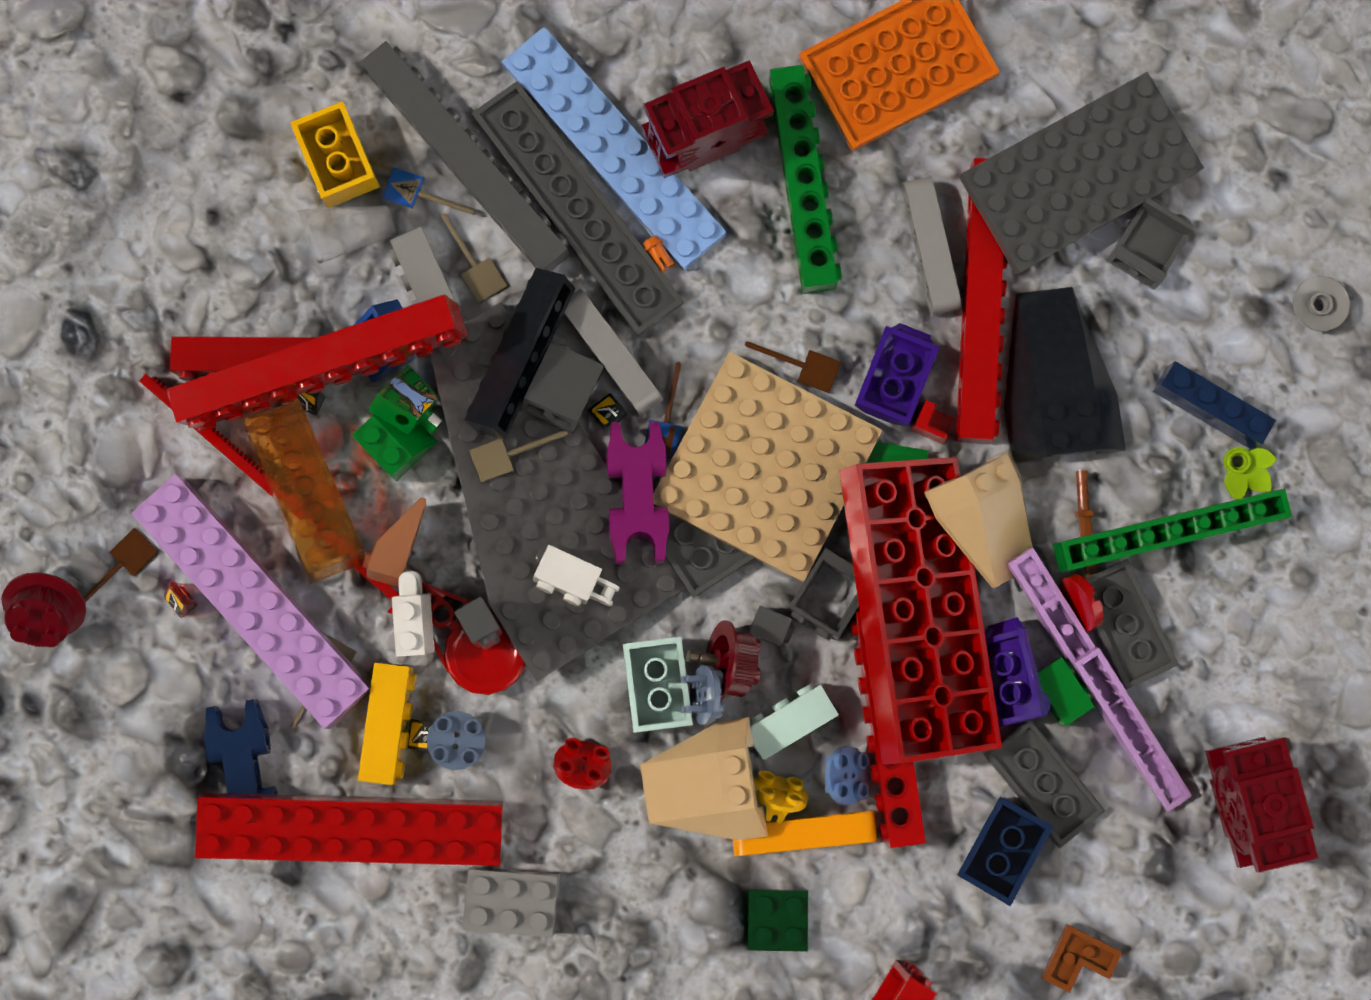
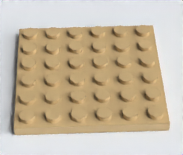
(764, 466)

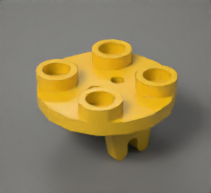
(779, 794)

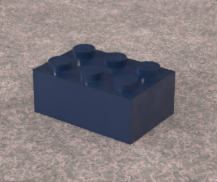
(1005, 851)

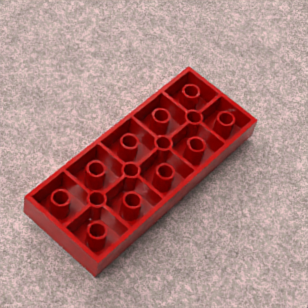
(918, 615)

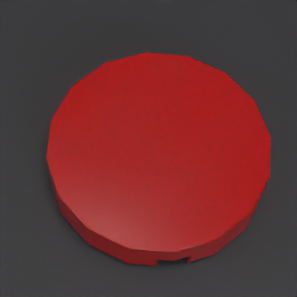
(1079, 596)

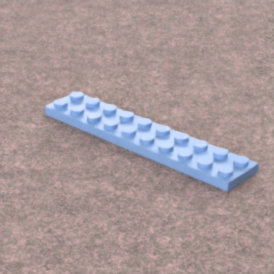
(613, 148)

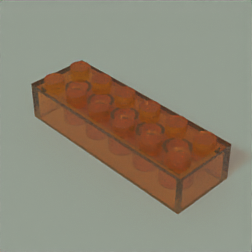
(304, 491)

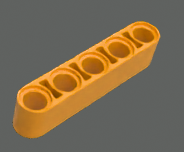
(811, 833)

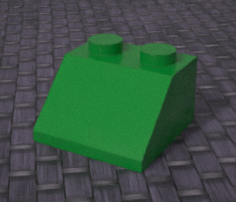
(393, 448)

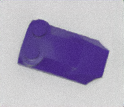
(897, 374)
(1014, 674)

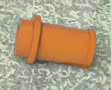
(657, 252)

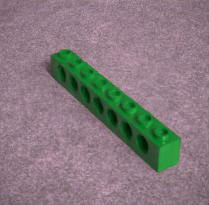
(795, 81)
(1171, 530)

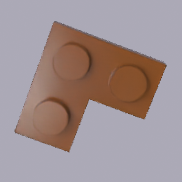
(1078, 950)

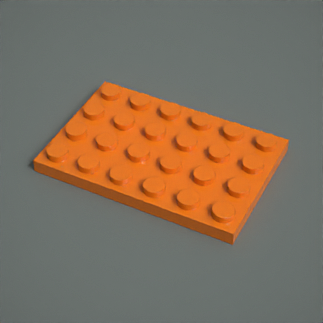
(897, 67)

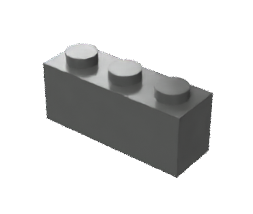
(479, 623)

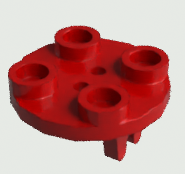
(578, 773)

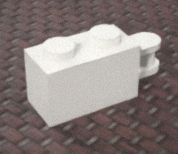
(572, 578)
(412, 617)

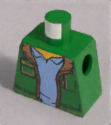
(407, 403)

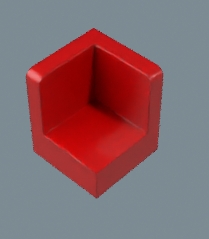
(932, 423)

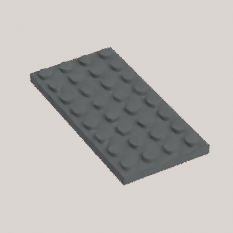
(1081, 172)

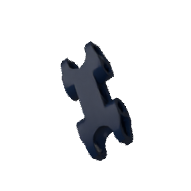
(239, 748)

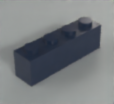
(1214, 405)

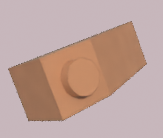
(395, 547)

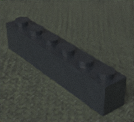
(520, 353)

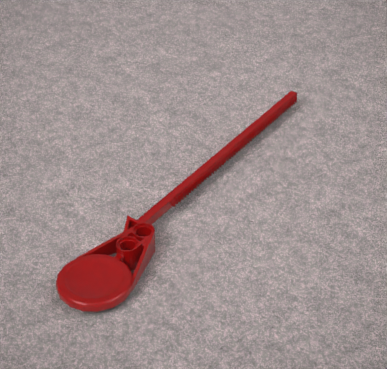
(470, 667)

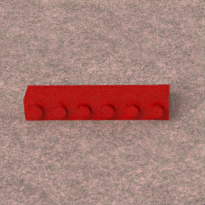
(207, 355)

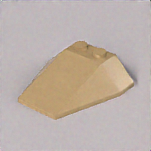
(985, 515)
(706, 784)

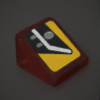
(179, 599)

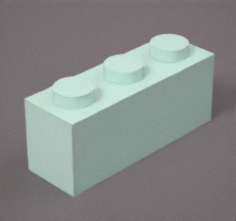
(791, 720)

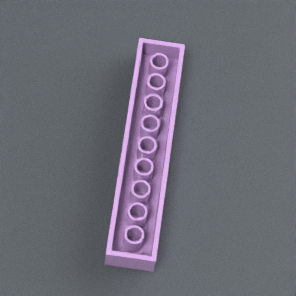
(252, 601)

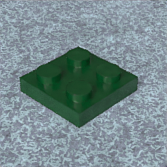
(778, 920)

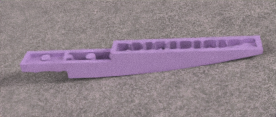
(1098, 676)

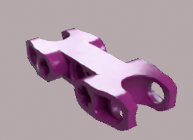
(638, 515)

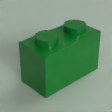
(1066, 695)

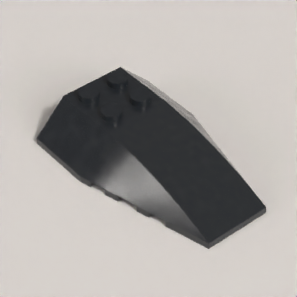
(1057, 382)

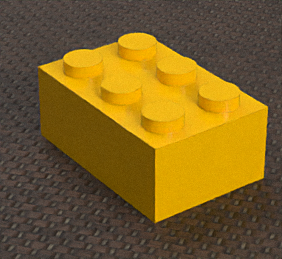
(334, 154)

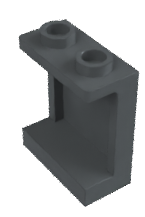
(1151, 243)
(562, 387)

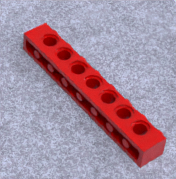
(911, 830)

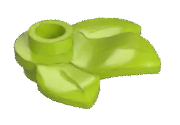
(1250, 474)

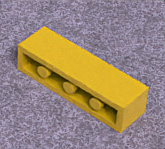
(386, 724)

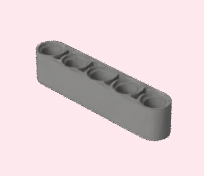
(931, 246)
(611, 353)

